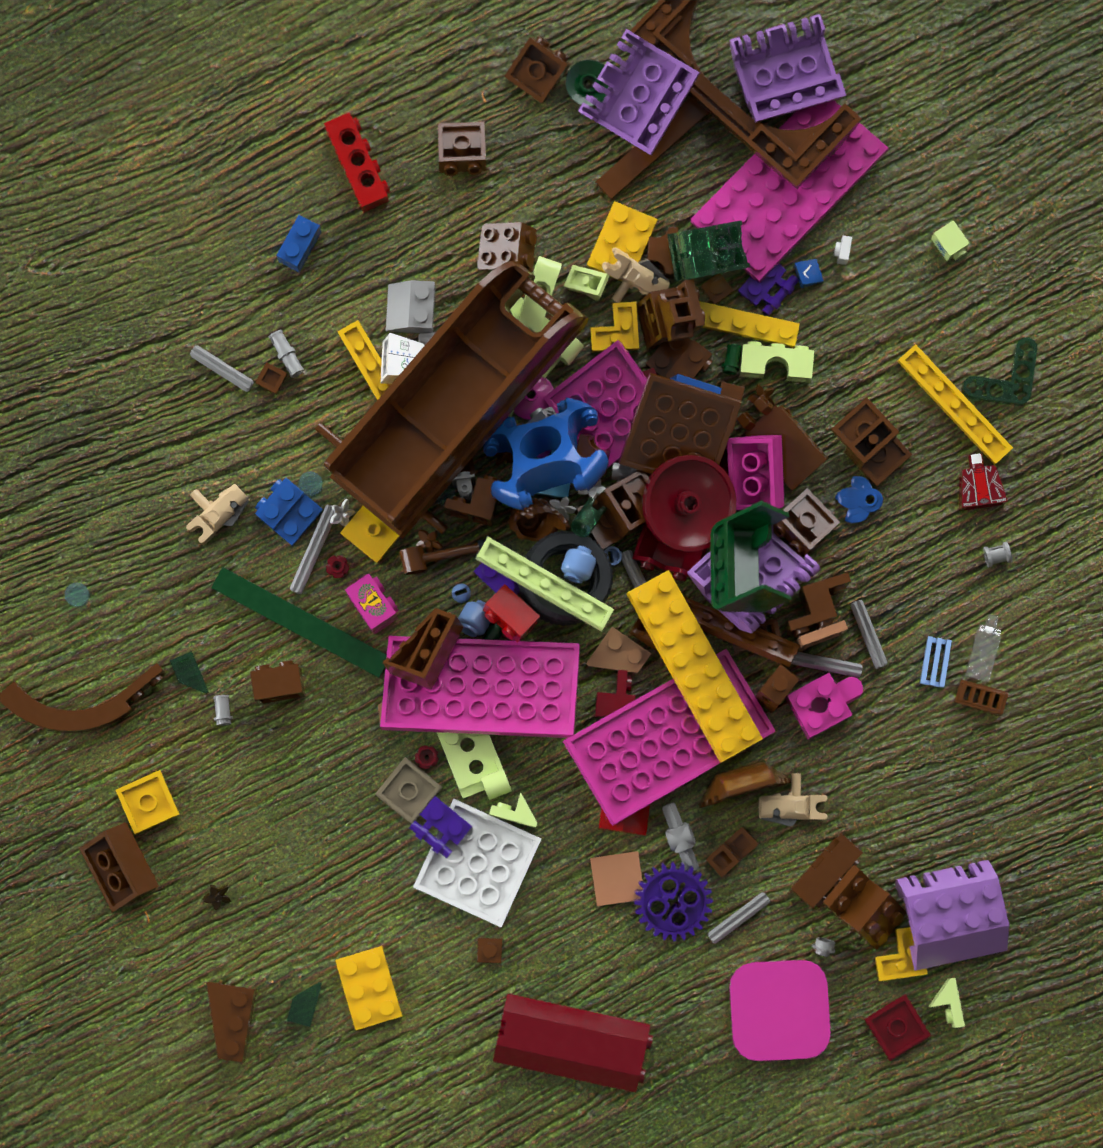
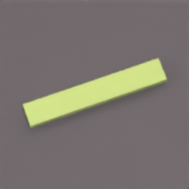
(544, 584)

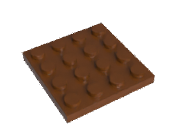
(676, 422)

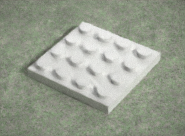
(483, 868)

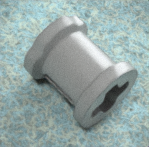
(997, 554)

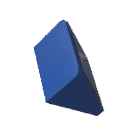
(808, 273)

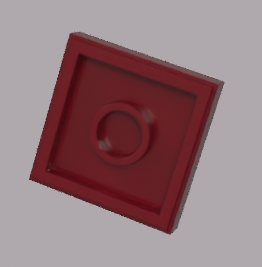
(897, 1027)

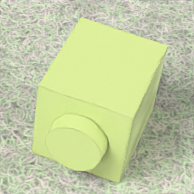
(950, 241)

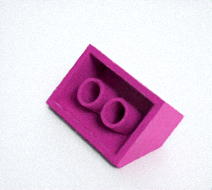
(756, 470)

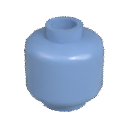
(578, 564)
(473, 619)

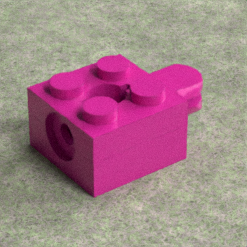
(823, 703)

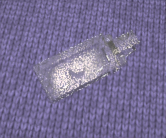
(984, 650)

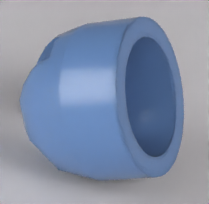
(616, 555)
(462, 598)

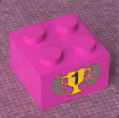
(371, 603)

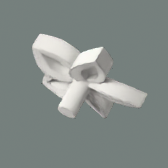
(594, 491)
(563, 507)
(342, 513)

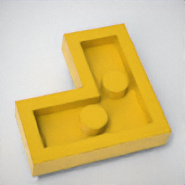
(624, 329)
(900, 964)

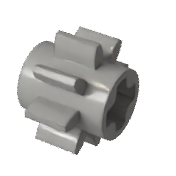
(620, 471)

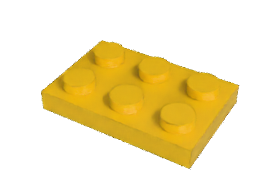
(625, 230)
(368, 988)

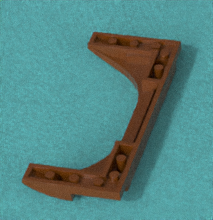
(787, 152)

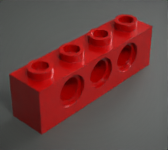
(367, 197)

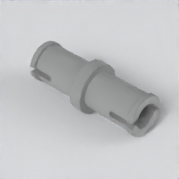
(286, 353)

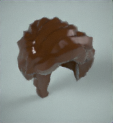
(537, 520)

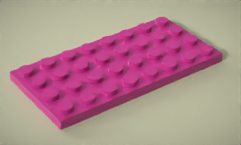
(777, 213)
(489, 690)
(652, 746)

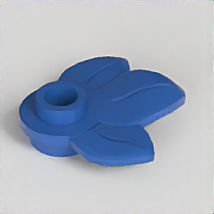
(856, 499)

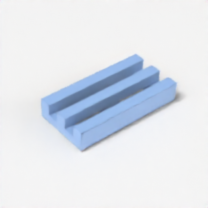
(932, 682)

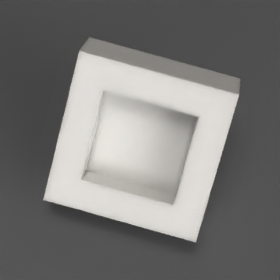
(842, 250)

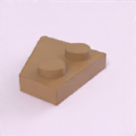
(618, 653)

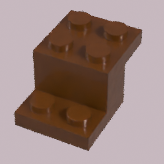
(651, 317)
(871, 442)
(482, 505)
(623, 511)
(818, 605)
(865, 907)

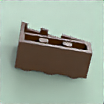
(427, 650)
(826, 871)
(231, 1019)

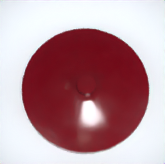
(686, 501)

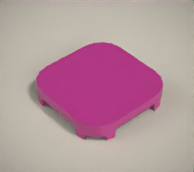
(779, 1010)

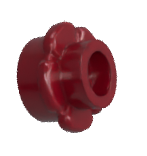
(342, 570)
(420, 757)

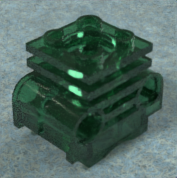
(707, 251)

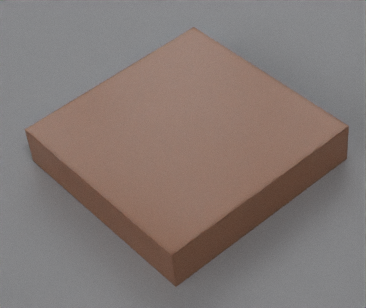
(822, 635)
(616, 878)

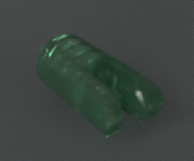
(587, 518)

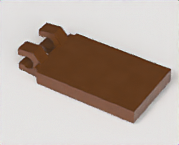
(799, 451)

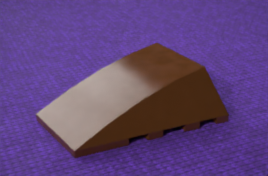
(742, 781)

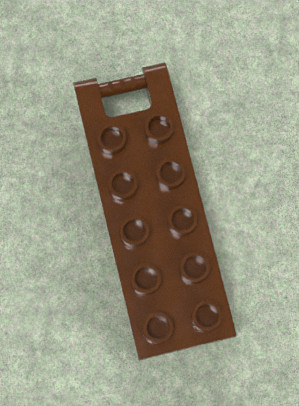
(451, 398)

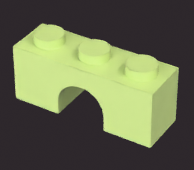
(797, 361)

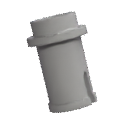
(222, 710)

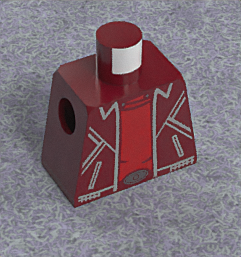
(980, 486)

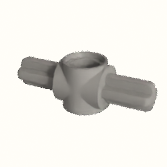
(680, 836)

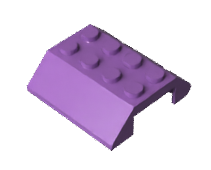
(787, 70)
(640, 93)
(778, 569)
(955, 914)

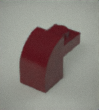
(610, 702)

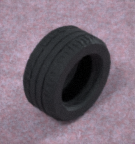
(559, 544)

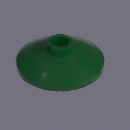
(579, 73)

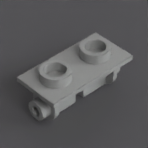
(464, 483)

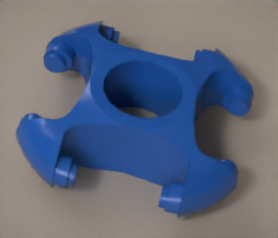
(562, 467)

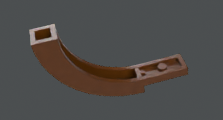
(79, 721)

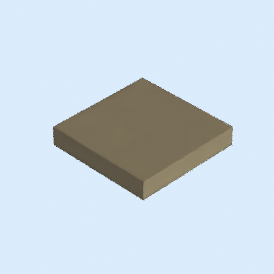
(408, 790)

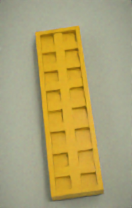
(694, 666)

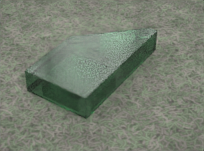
(188, 672)
(304, 1006)

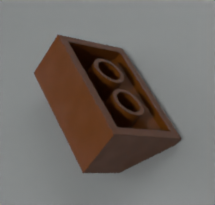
(119, 867)

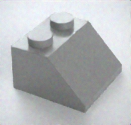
(411, 307)

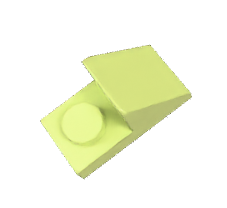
(586, 281)
(521, 815)
(949, 995)

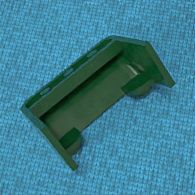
(736, 560)

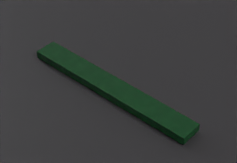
(300, 622)

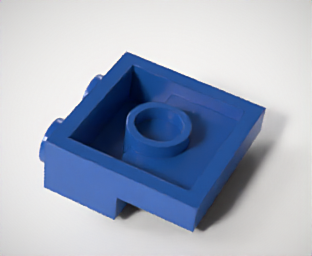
(288, 511)

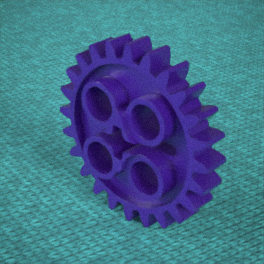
(693, 910)

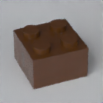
(277, 682)

